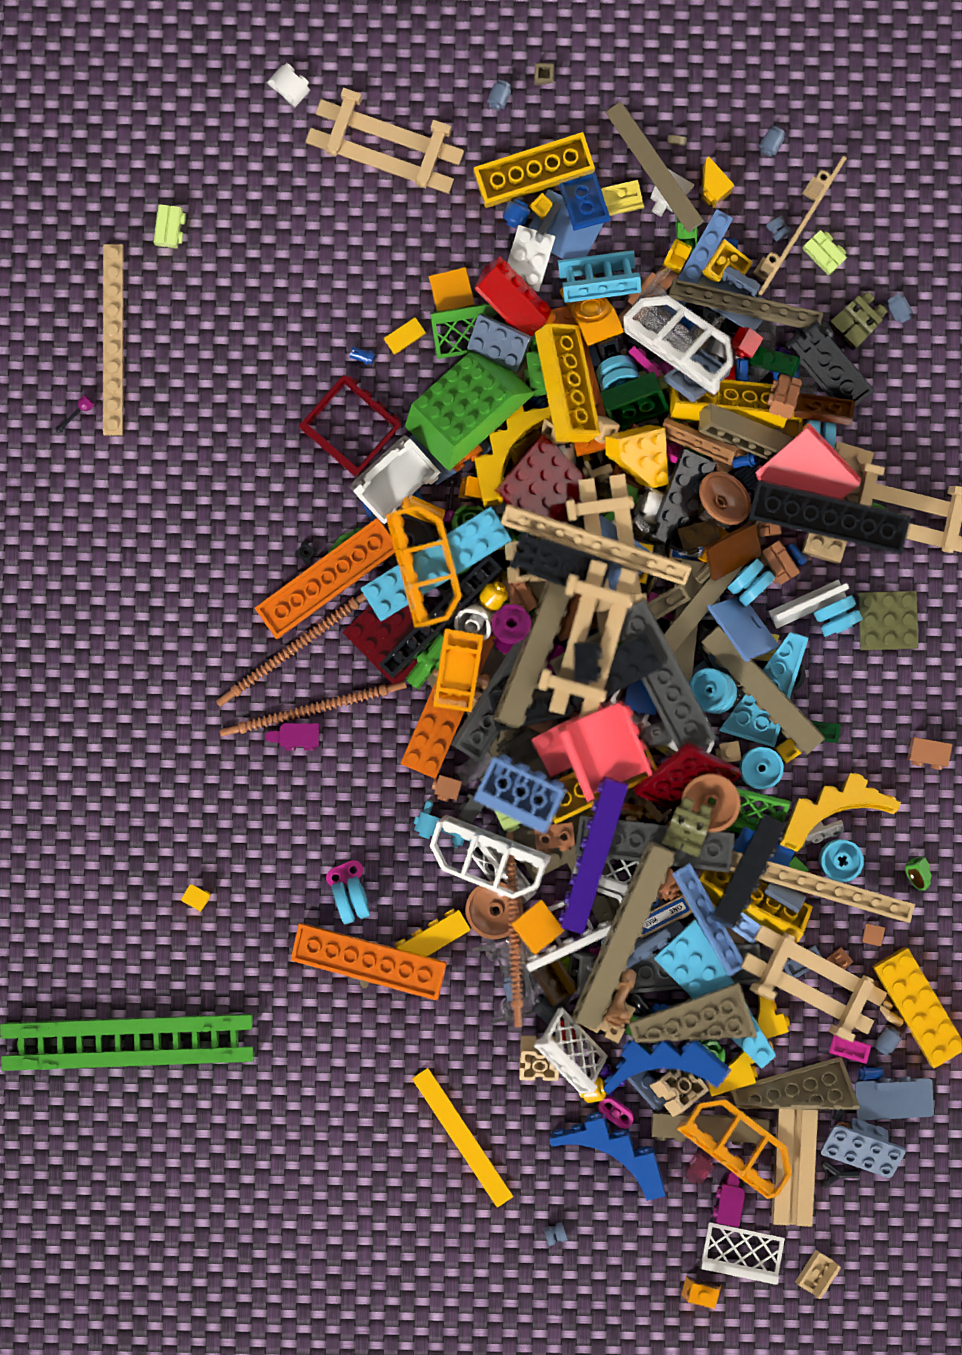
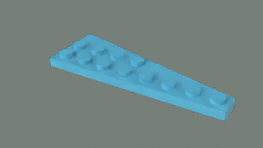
(698, 971)

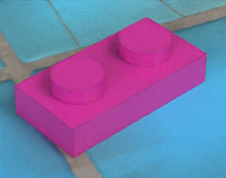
(640, 358)

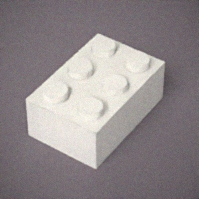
(530, 257)

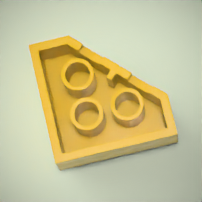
(641, 454)

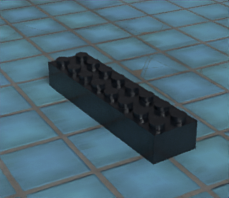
(830, 517)

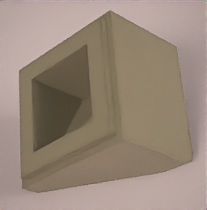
(543, 73)

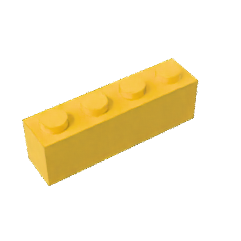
(436, 935)

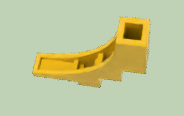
(493, 467)
(852, 795)
(742, 1072)

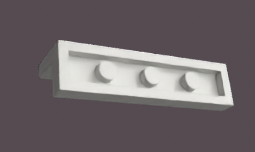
(493, 857)

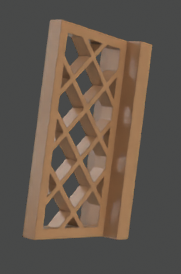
(698, 441)

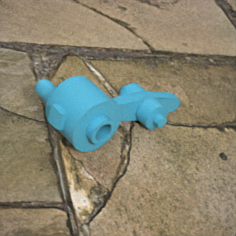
(427, 823)

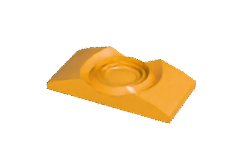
(595, 319)
(457, 670)

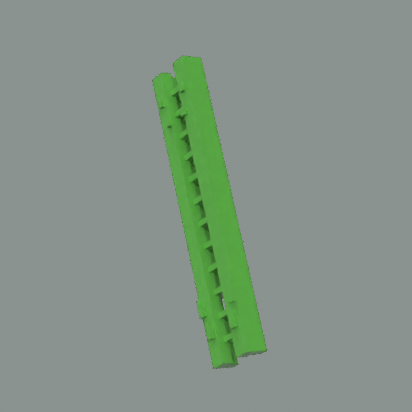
(121, 1026)

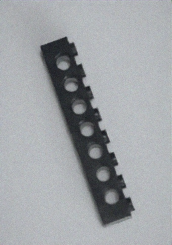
(423, 636)

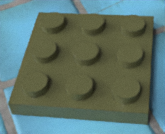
(888, 620)

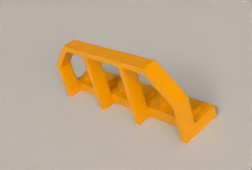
(405, 562)
(735, 1163)

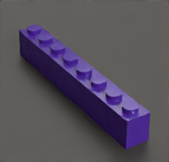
(594, 854)

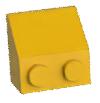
(715, 184)

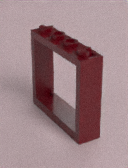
(366, 396)

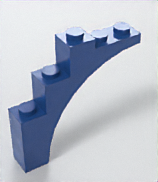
(695, 1059)
(596, 1134)

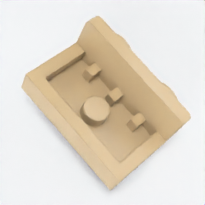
(818, 1274)

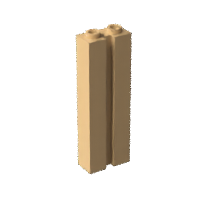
(799, 1133)

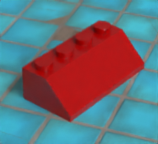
(512, 297)

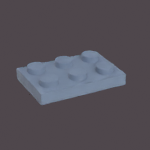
(499, 342)
(686, 385)

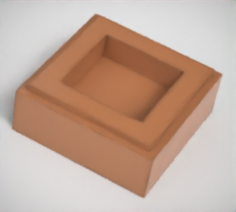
(873, 934)

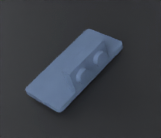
(738, 283)
(659, 939)
(894, 1098)
(863, 1147)

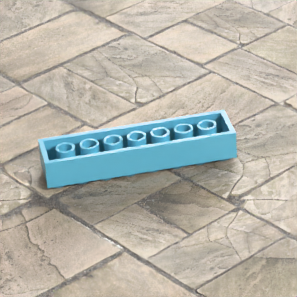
(467, 546)

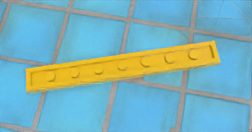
(462, 1137)

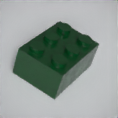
(635, 400)

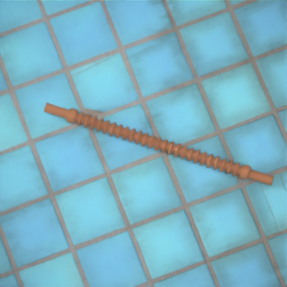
(236, 689)
(242, 727)
(516, 1003)

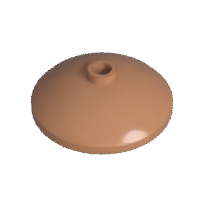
(725, 498)
(726, 797)
(481, 915)

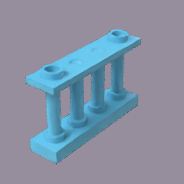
(599, 287)

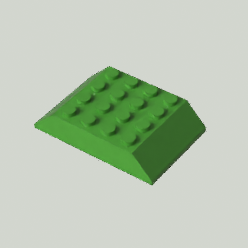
(465, 407)

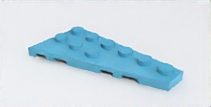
(782, 668)

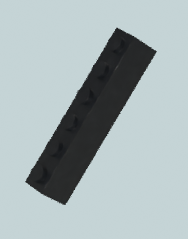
(748, 871)

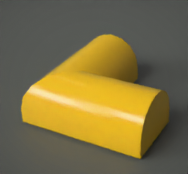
(725, 256)

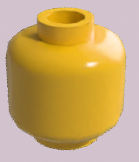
(493, 596)
(598, 1095)

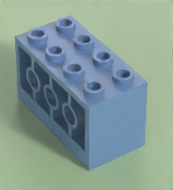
(511, 802)

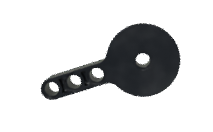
(421, 534)

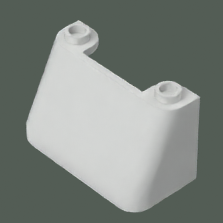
(393, 477)

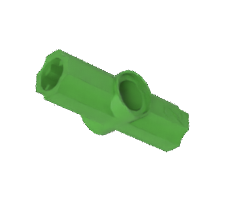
(426, 663)

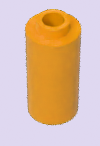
(412, 501)

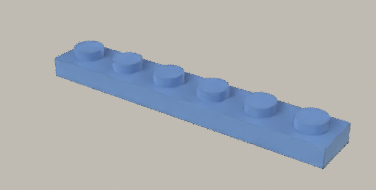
(703, 251)
(703, 910)

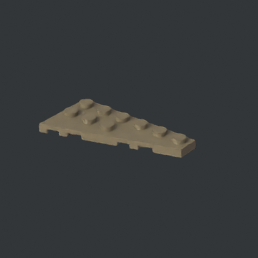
(706, 1017)
(810, 1087)

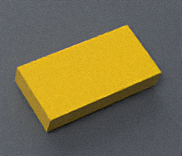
(404, 336)

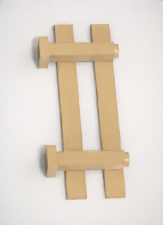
(432, 147)
(815, 191)
(590, 510)
(947, 540)
(591, 591)
(772, 975)

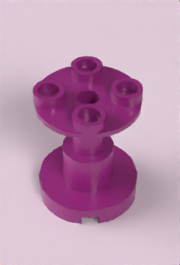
(510, 626)

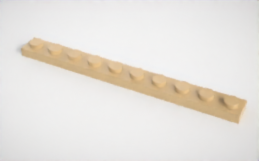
(112, 339)
(596, 544)
(834, 890)

